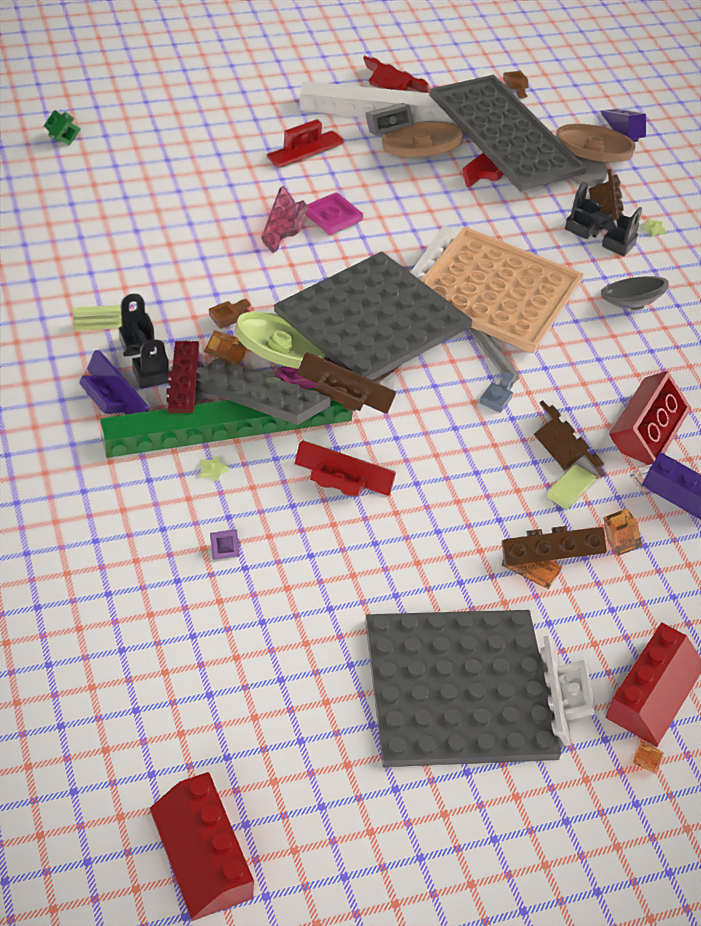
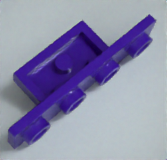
(110, 388)

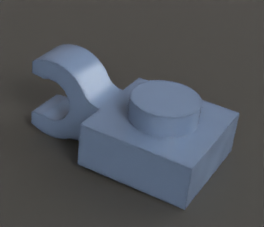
(499, 395)

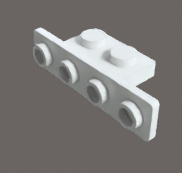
(569, 689)

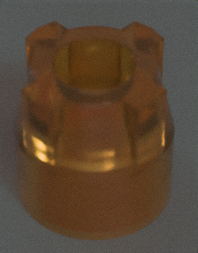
(648, 757)

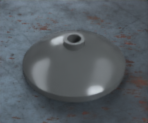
(635, 291)

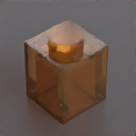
(225, 347)
(622, 532)

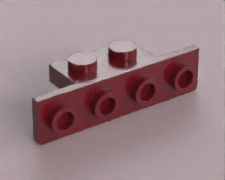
(183, 377)

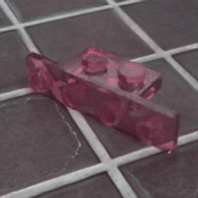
(283, 219)

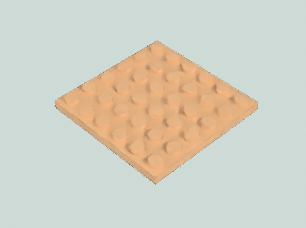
(502, 287)

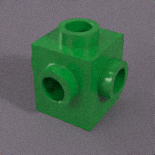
(62, 127)

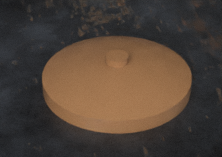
(423, 139)
(596, 142)

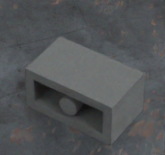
(389, 118)

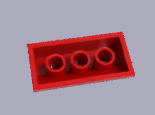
(650, 418)
(656, 685)
(202, 847)

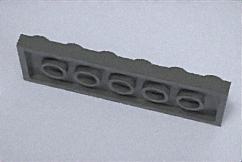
(260, 391)

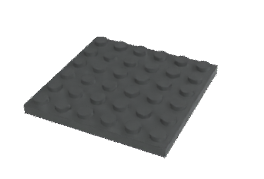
(372, 316)
(459, 688)

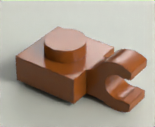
(517, 81)
(227, 313)

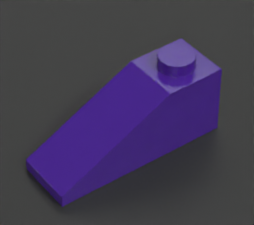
(626, 122)

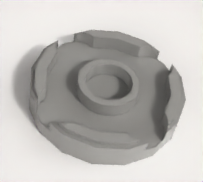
(595, 172)

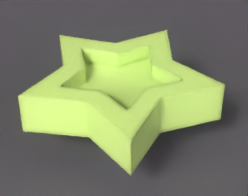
(654, 227)
(213, 468)

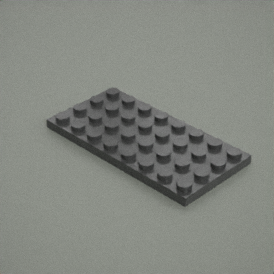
(507, 132)

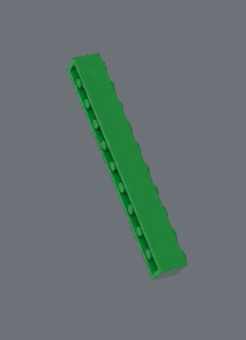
(206, 424)

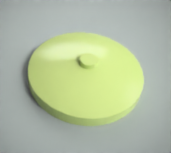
(273, 339)

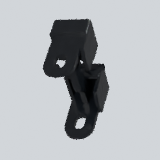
(588, 221)
(138, 338)

